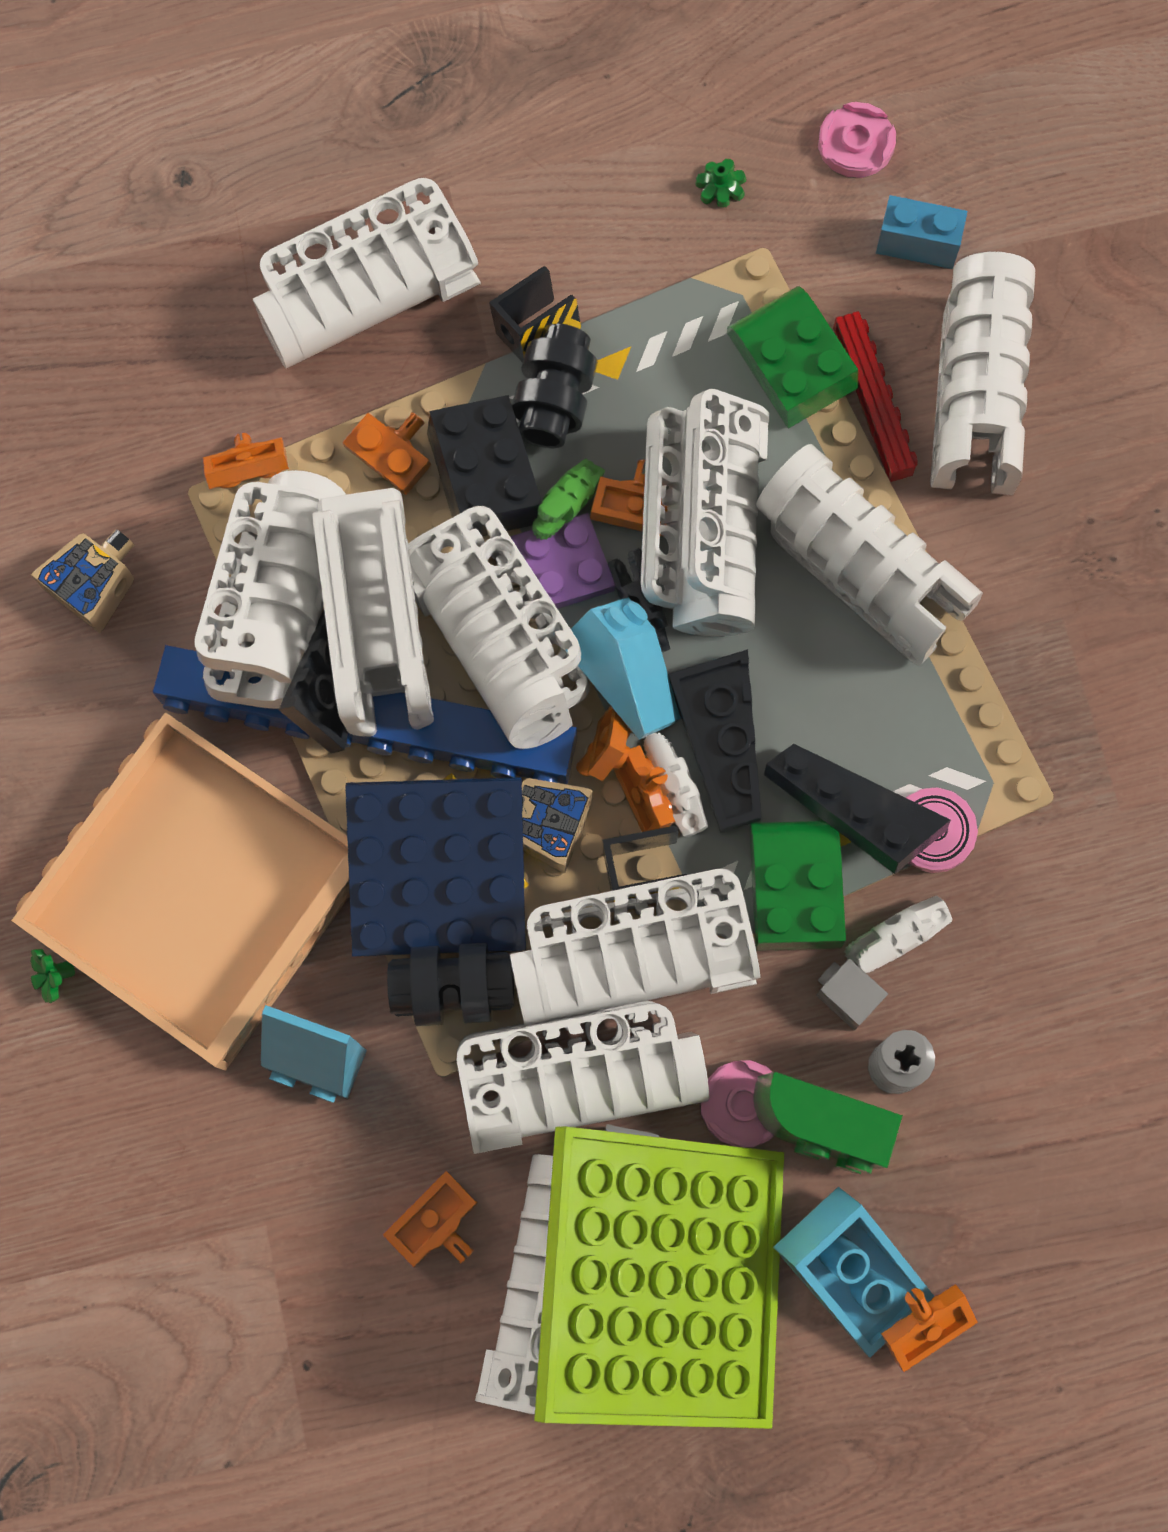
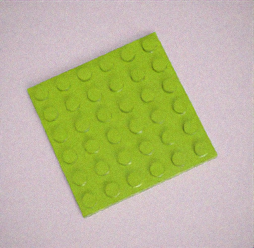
(659, 1282)

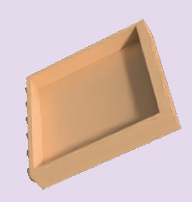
(191, 890)

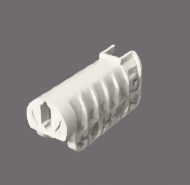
(365, 276)
(708, 513)
(370, 607)
(491, 627)
(638, 956)
(581, 1081)
(522, 1314)

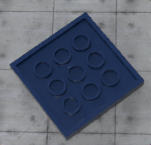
(435, 865)

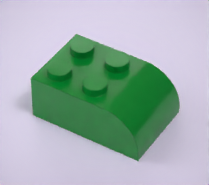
(794, 356)
(797, 886)
(826, 1123)

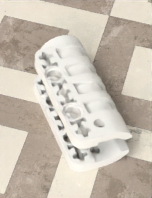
(984, 368)
(863, 554)
(274, 596)

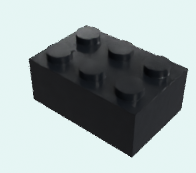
(484, 462)

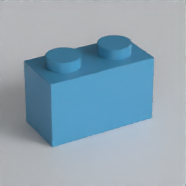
(921, 232)

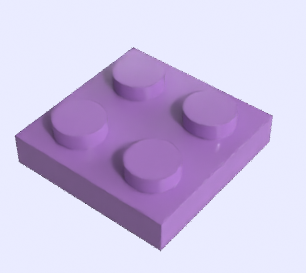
(568, 563)

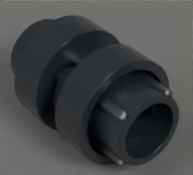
(556, 374)
(423, 989)

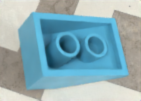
(627, 665)
(309, 1054)
(851, 1268)

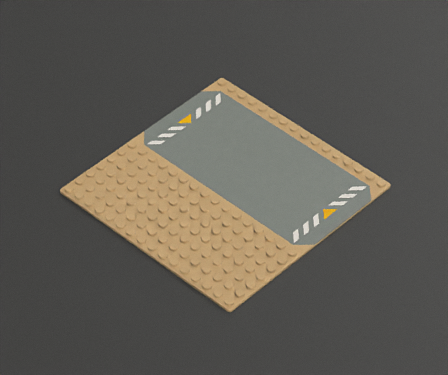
(812, 660)

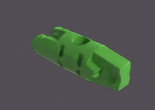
(567, 498)

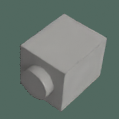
(850, 992)

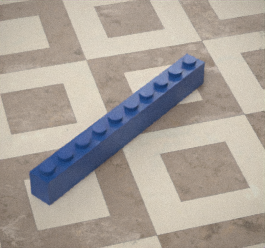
(458, 734)

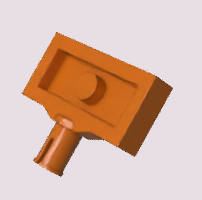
(389, 450)
(245, 462)
(621, 501)
(607, 748)
(642, 789)
(433, 1222)
(928, 1325)

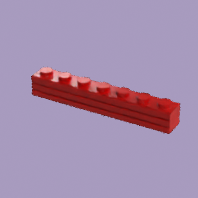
(876, 398)

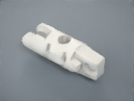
(679, 786)
(899, 934)

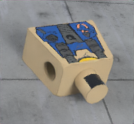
(88, 577)
(553, 820)

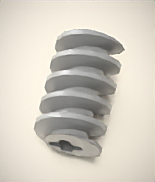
(916, 1054)

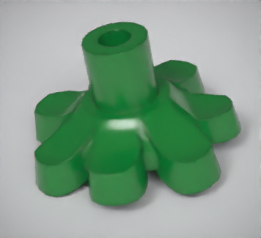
(721, 182)
(49, 974)

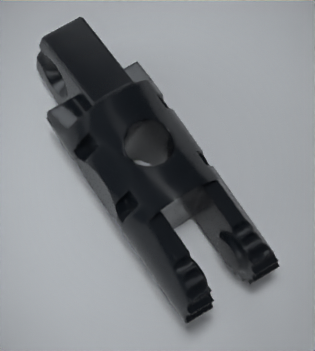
(630, 589)

